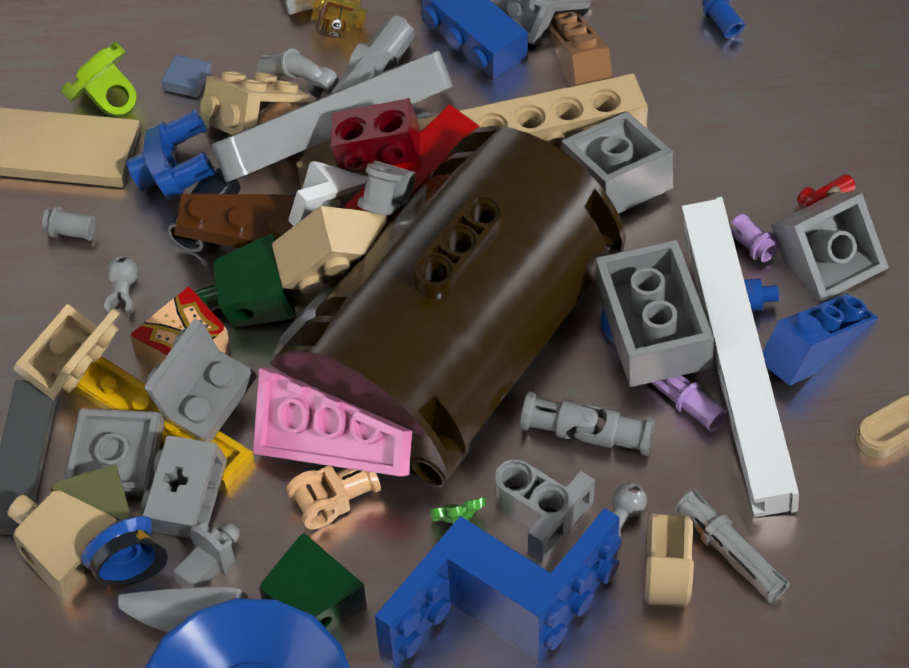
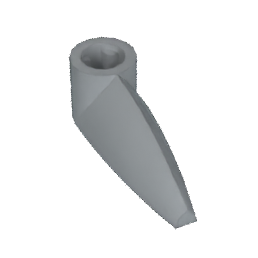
(171, 606)

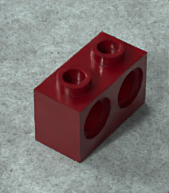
(375, 133)

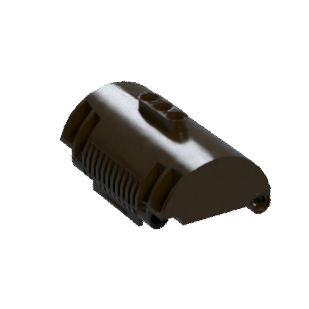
(456, 346)

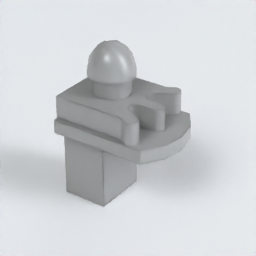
(210, 555)

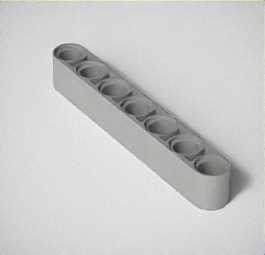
(313, 122)

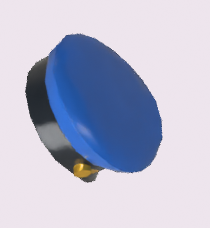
(125, 552)

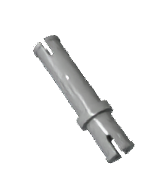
(718, 532)

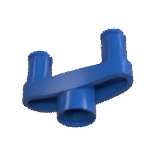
(158, 161)

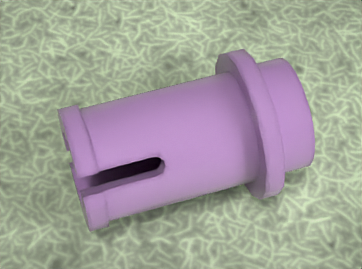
(759, 243)

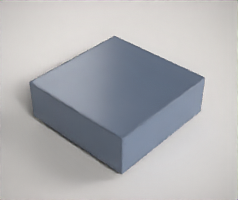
(186, 76)

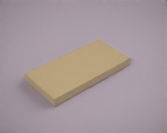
(66, 146)

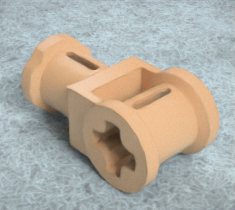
(329, 493)

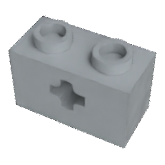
(180, 462)

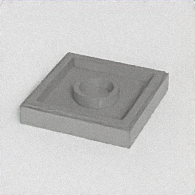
(117, 438)

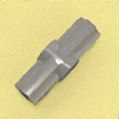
(380, 52)

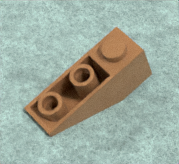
(579, 49)

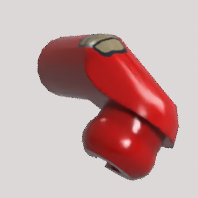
(809, 196)

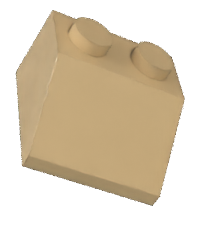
(324, 246)

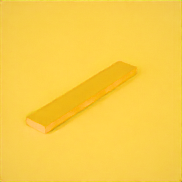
(116, 389)

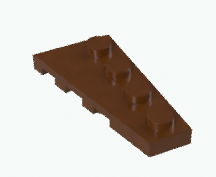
(233, 218)

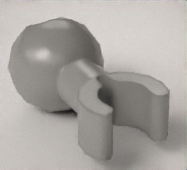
(121, 273)
(627, 503)

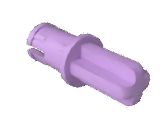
(691, 399)

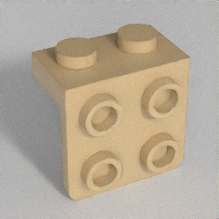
(234, 101)
(66, 351)

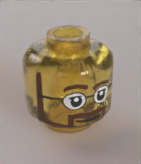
(338, 17)

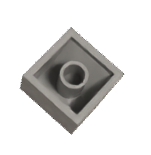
(623, 160)
(831, 244)

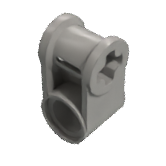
(386, 188)

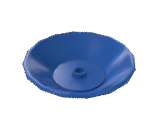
(249, 636)

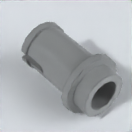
(68, 224)

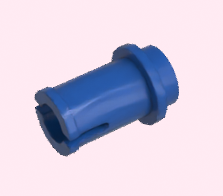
(724, 17)

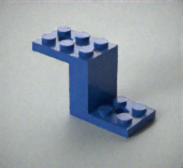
(498, 589)

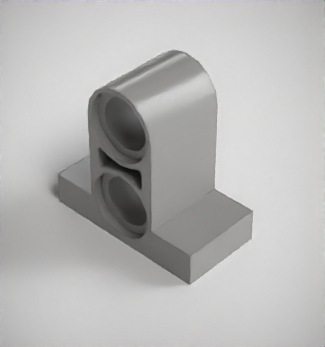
(537, 494)

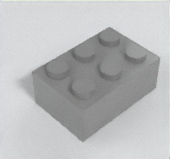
(654, 313)

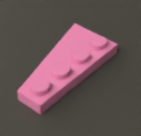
(322, 429)

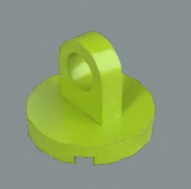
(98, 77)

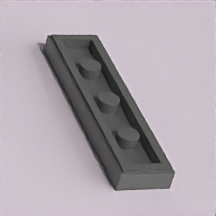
(23, 447)

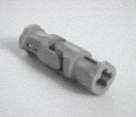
(581, 422)

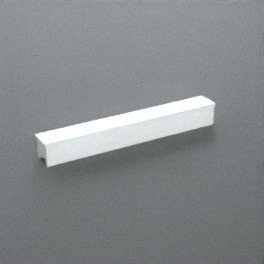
(740, 360)

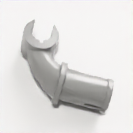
(293, 65)

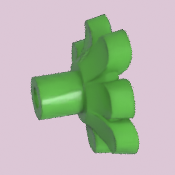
(452, 512)

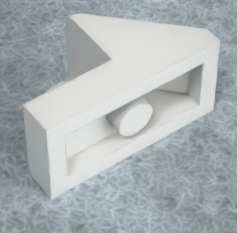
(325, 187)

